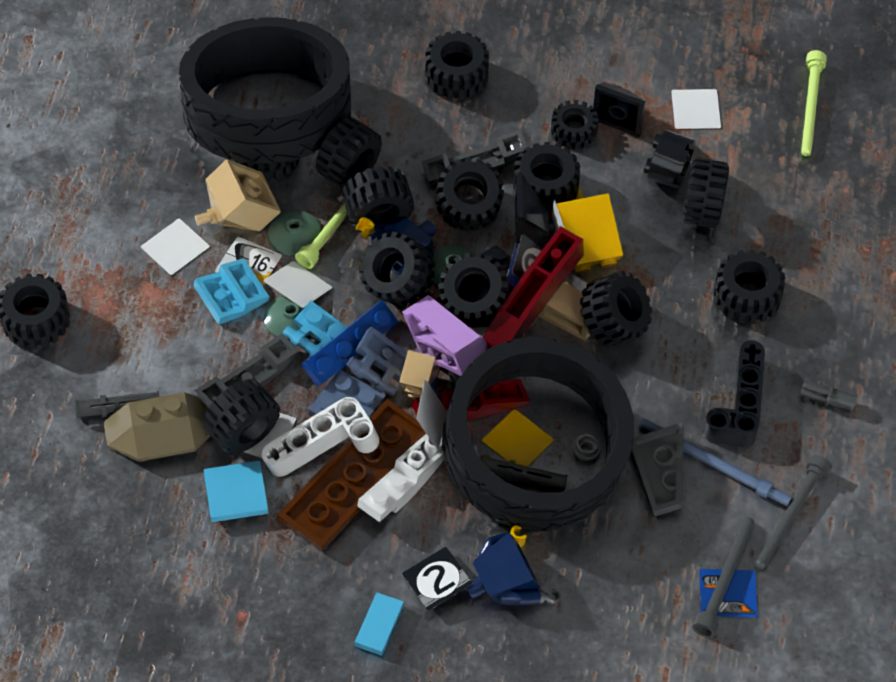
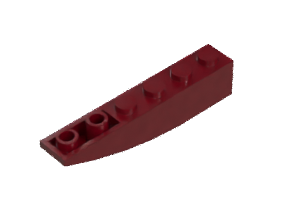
(536, 287)

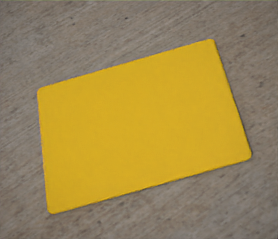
(517, 439)

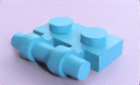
(315, 323)

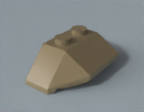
(157, 427)

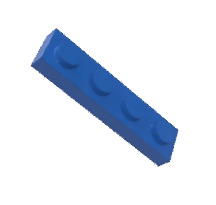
(342, 347)

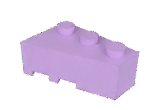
(443, 335)

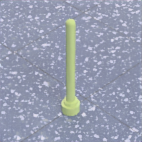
(815, 63)
(308, 255)

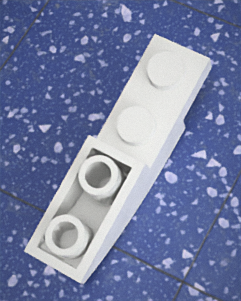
(403, 480)

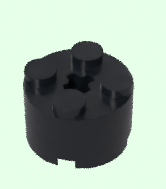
(670, 158)

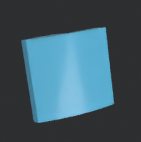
(231, 291)
(235, 491)

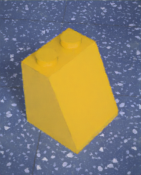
(594, 223)

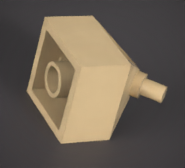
(238, 198)

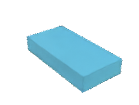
(379, 624)

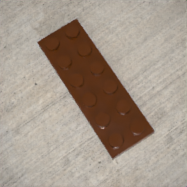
(333, 493)

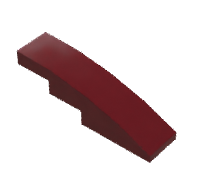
(493, 400)

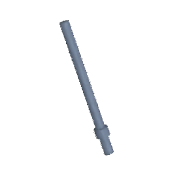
(763, 487)

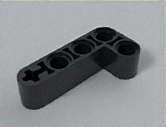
(745, 393)

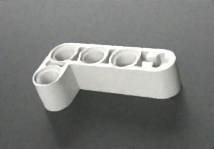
(317, 442)

